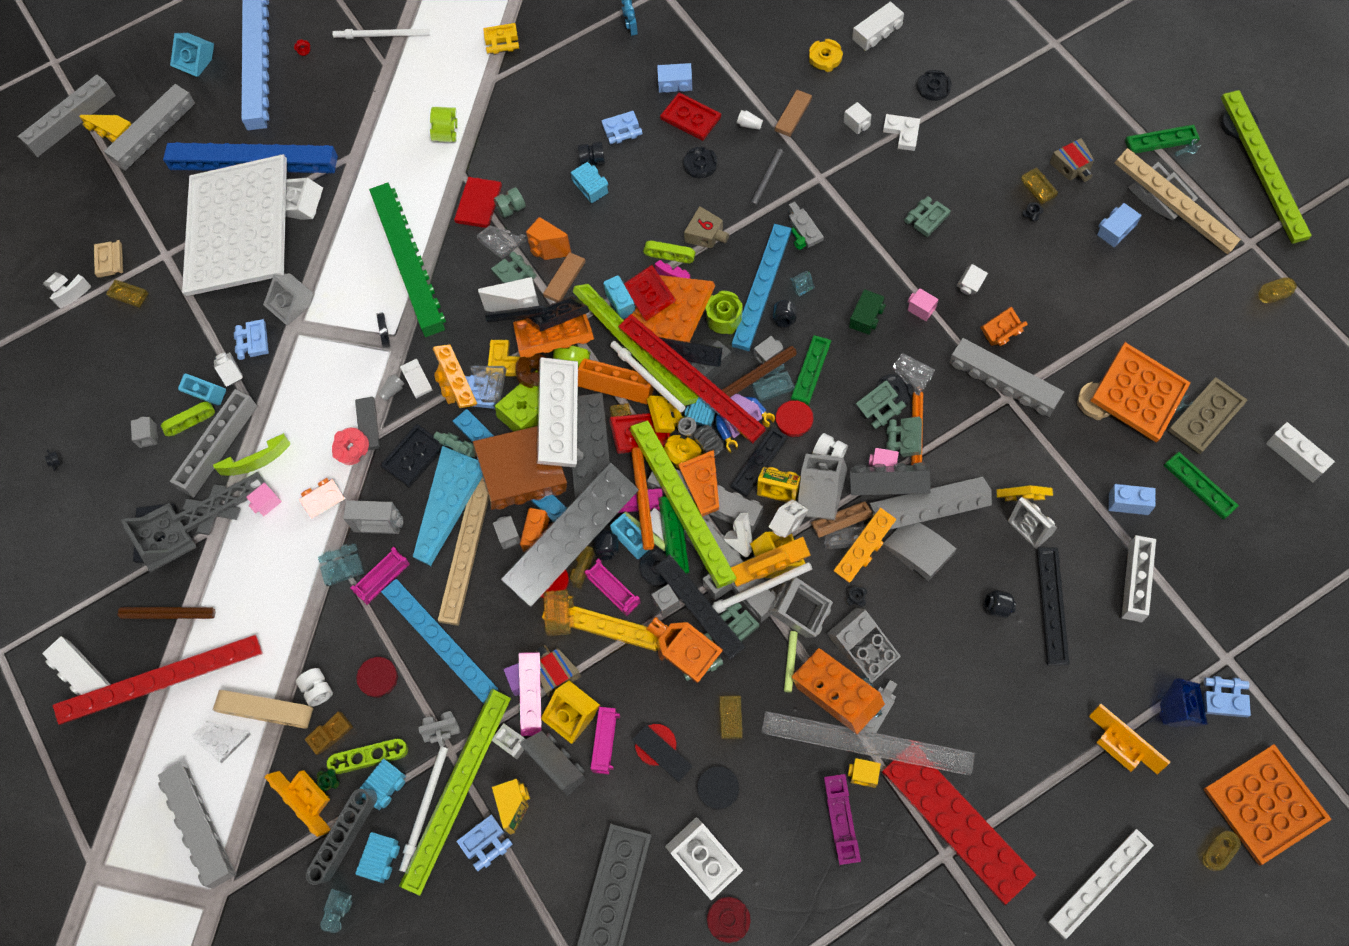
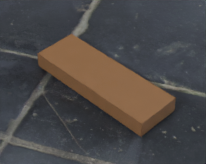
(793, 113)
(564, 277)
(843, 519)

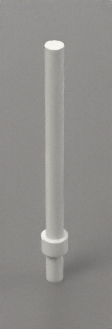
(350, 33)
(626, 356)
(721, 605)
(410, 849)

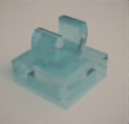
(802, 283)

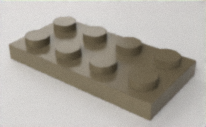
(1207, 415)

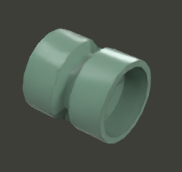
(514, 198)

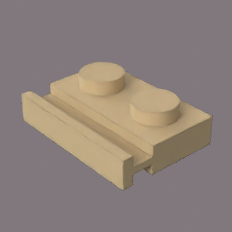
(108, 258)

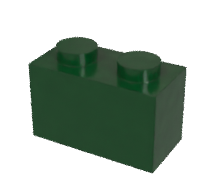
(867, 311)

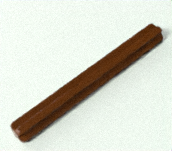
(760, 371)
(166, 612)

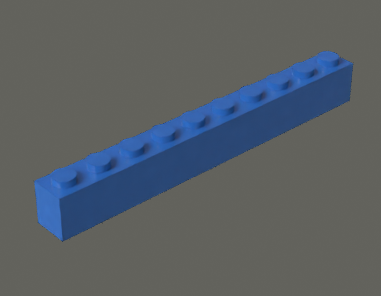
(217, 156)

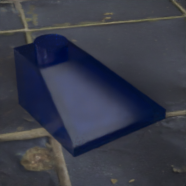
(1183, 705)

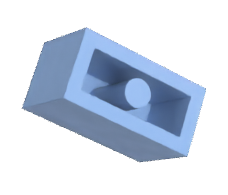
(675, 77)
(1118, 225)
(1132, 499)

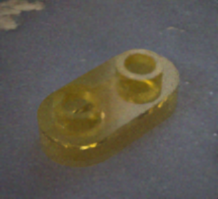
(1276, 291)
(1221, 852)

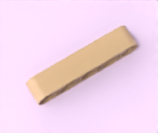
(263, 709)

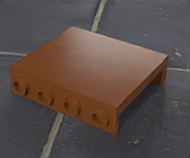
(512, 469)

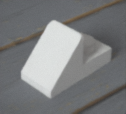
(416, 378)
(741, 536)
(509, 741)

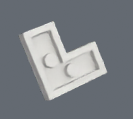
(905, 127)

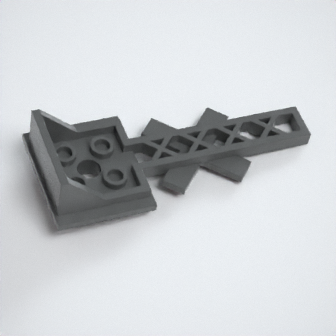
(164, 521)

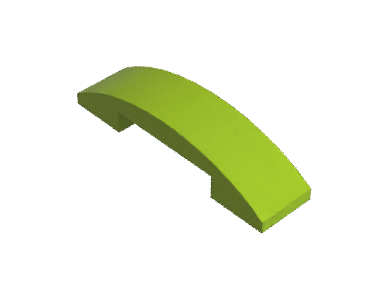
(275, 448)

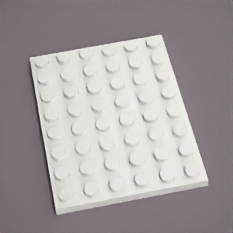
(235, 225)

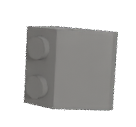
(287, 298)

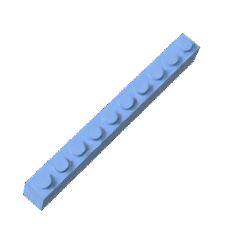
(255, 64)

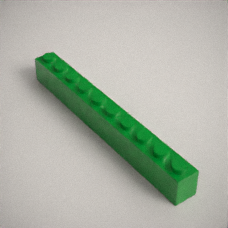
(407, 260)

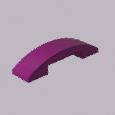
(841, 819)

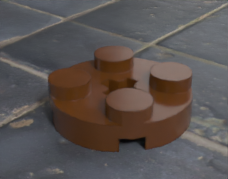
(523, 370)

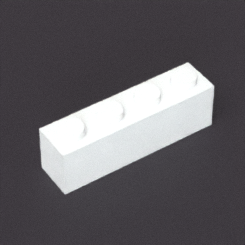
(1138, 578)
(74, 667)

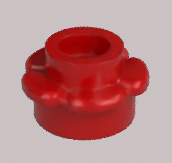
(302, 50)

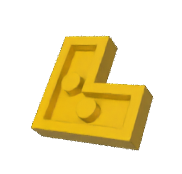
(500, 356)
(1028, 492)

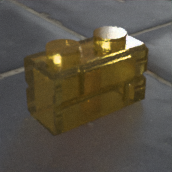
(557, 613)

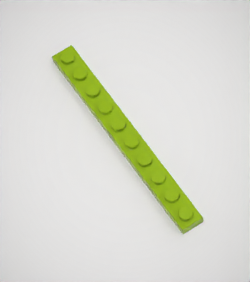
(1266, 167)
(612, 320)
(683, 505)
(454, 793)

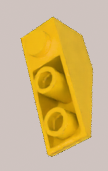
(106, 125)

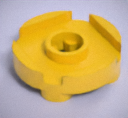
(822, 62)
(675, 446)

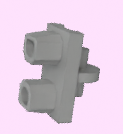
(440, 730)

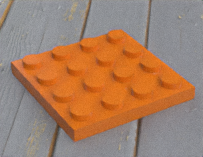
(682, 316)
(532, 341)
(1140, 392)
(1267, 804)

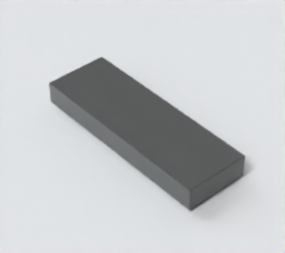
(367, 420)

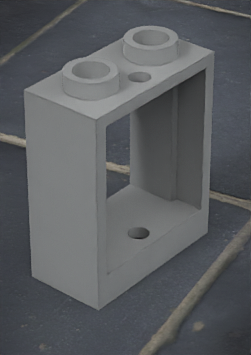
(373, 517)
(784, 599)

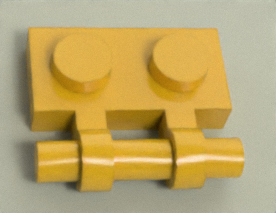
(500, 34)
(661, 414)

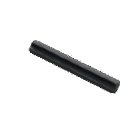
(516, 313)

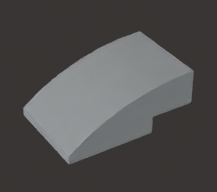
(1152, 201)
(920, 549)

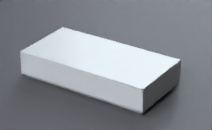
(55, 281)

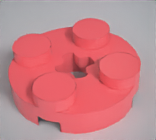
(341, 442)

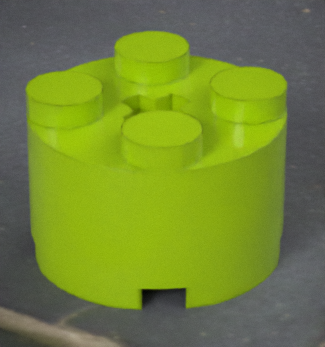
(443, 124)
(724, 312)

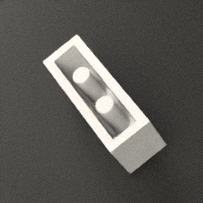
(878, 26)
(1300, 452)

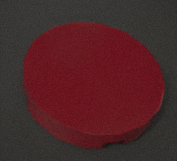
(377, 677)
(728, 920)

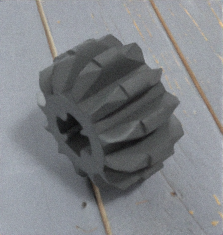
(708, 440)

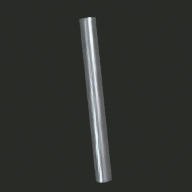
(766, 178)

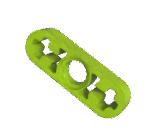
(669, 252)
(187, 419)

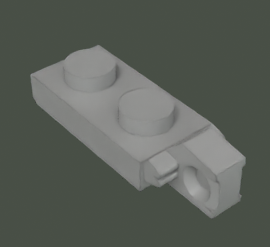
(804, 225)
(888, 698)

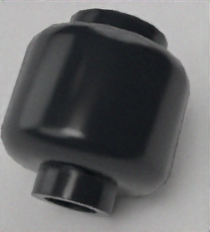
(784, 313)
(605, 545)
(999, 604)

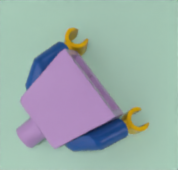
(751, 406)

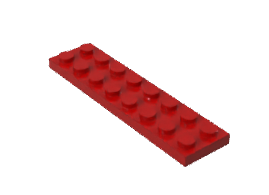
(961, 828)

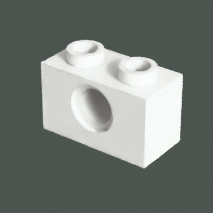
(788, 518)

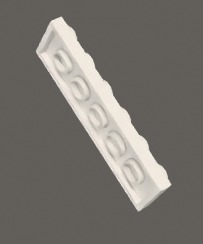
(557, 412)

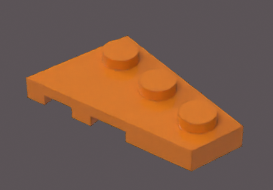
(702, 482)

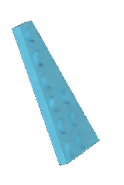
(450, 492)

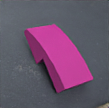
(666, 270)

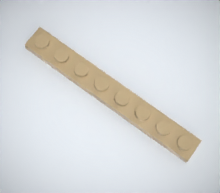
(1177, 201)
(464, 556)

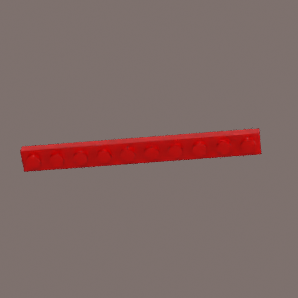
(692, 379)
(157, 679)

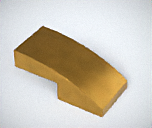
(328, 734)

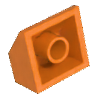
(547, 240)

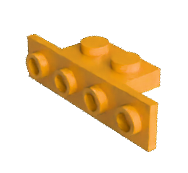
(452, 379)
(865, 544)
(770, 561)
(1126, 744)
(303, 797)

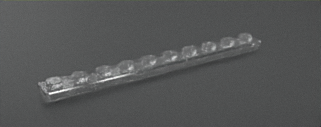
(869, 743)

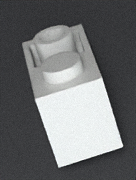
(227, 368)

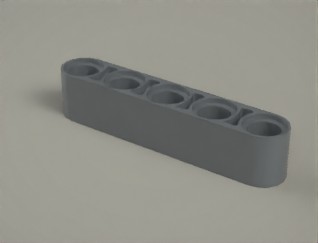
(333, 842)

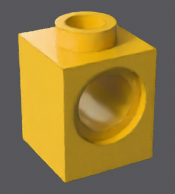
(864, 772)

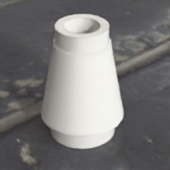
(749, 120)

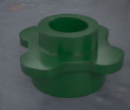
(322, 780)

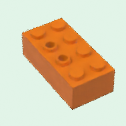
(856, 700)

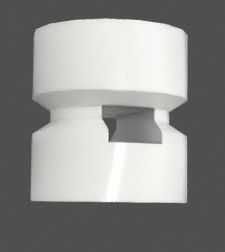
(825, 444)
(314, 687)

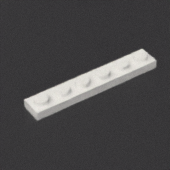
(1100, 884)

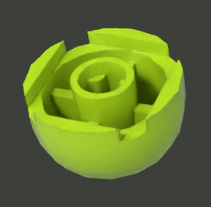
(571, 354)

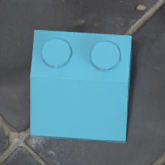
(191, 53)

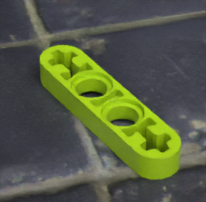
(367, 753)

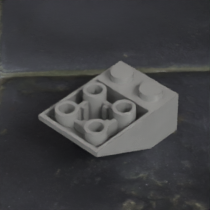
(822, 485)
(864, 644)

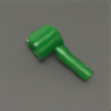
(800, 242)

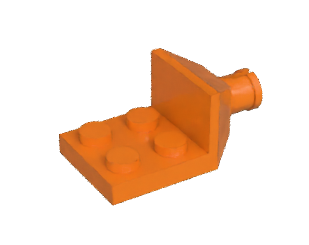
(684, 647)

